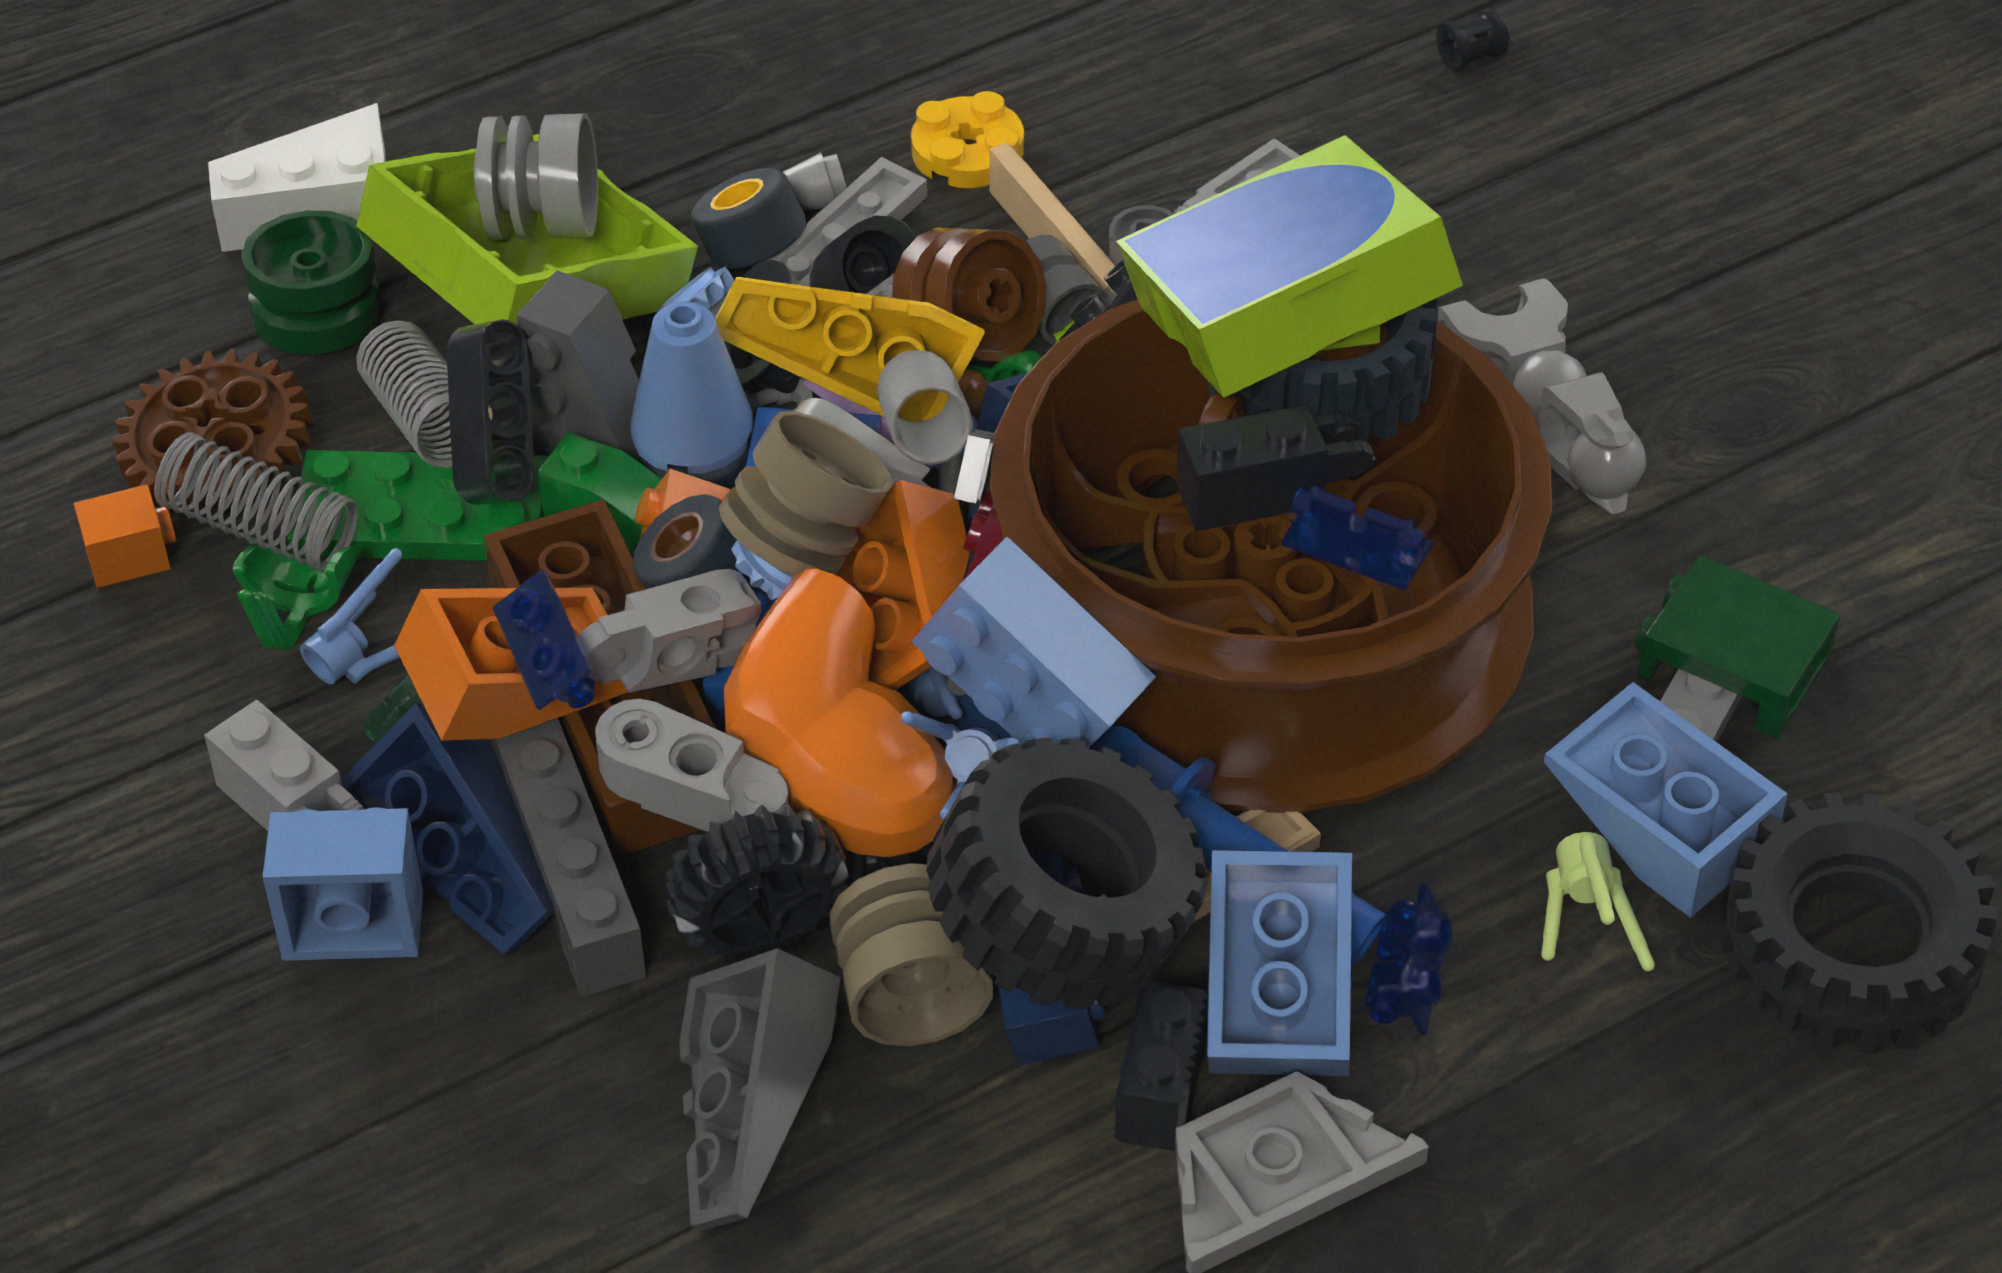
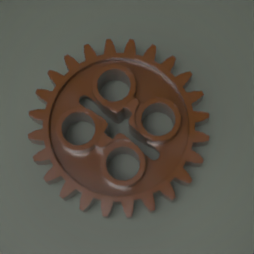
(226, 402)

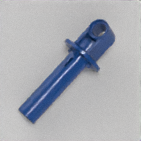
(1216, 826)

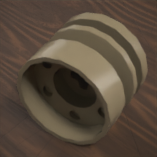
(805, 494)
(899, 965)

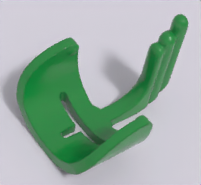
(265, 575)

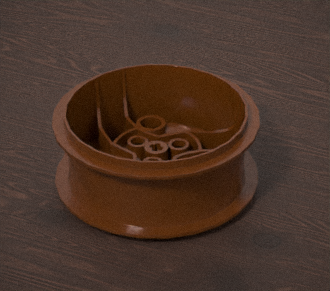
(1255, 643)

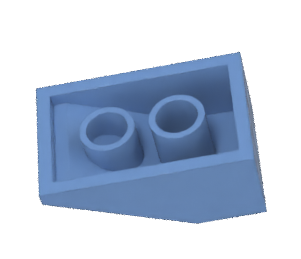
(1664, 795)

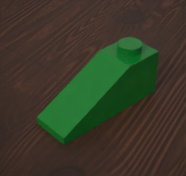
(589, 471)

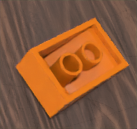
(905, 571)
(468, 670)

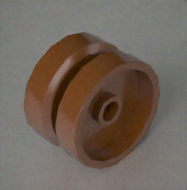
(980, 277)

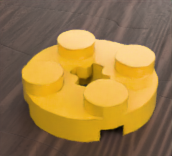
(944, 126)

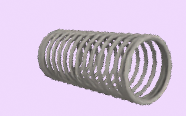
(390, 395)
(932, 439)
(194, 478)

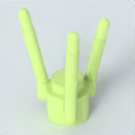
(1588, 877)

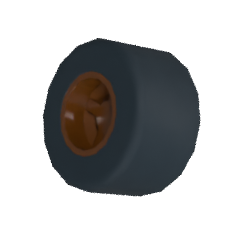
(684, 543)

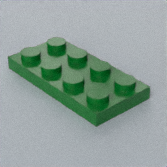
(410, 505)

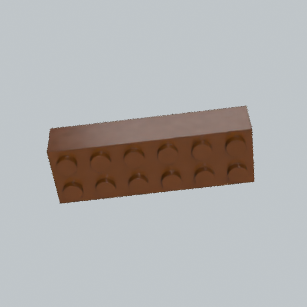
(587, 551)

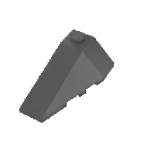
(752, 1053)

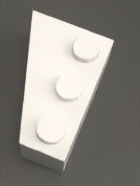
(298, 172)

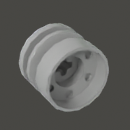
(529, 176)

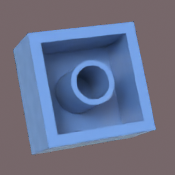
(343, 884)

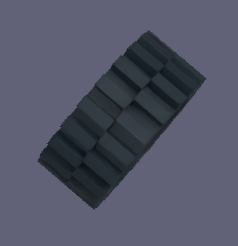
(1372, 380)

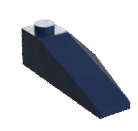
(461, 826)

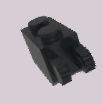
(1259, 461)

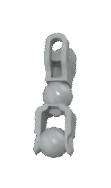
(1573, 410)

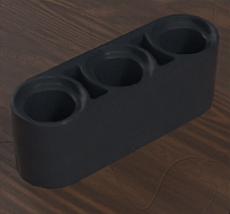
(503, 385)

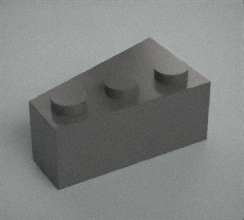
(579, 365)

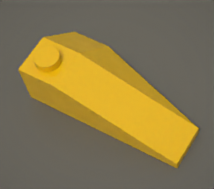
(844, 337)

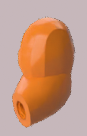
(835, 736)

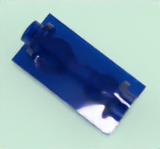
(1366, 544)
(545, 644)
(1417, 939)

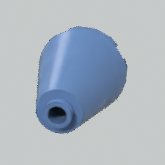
(689, 395)

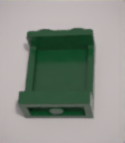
(1740, 639)

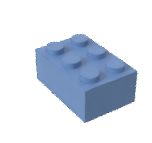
(1031, 652)
(1280, 963)

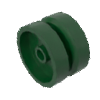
(311, 282)

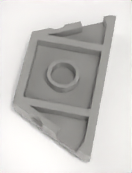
(1277, 1165)

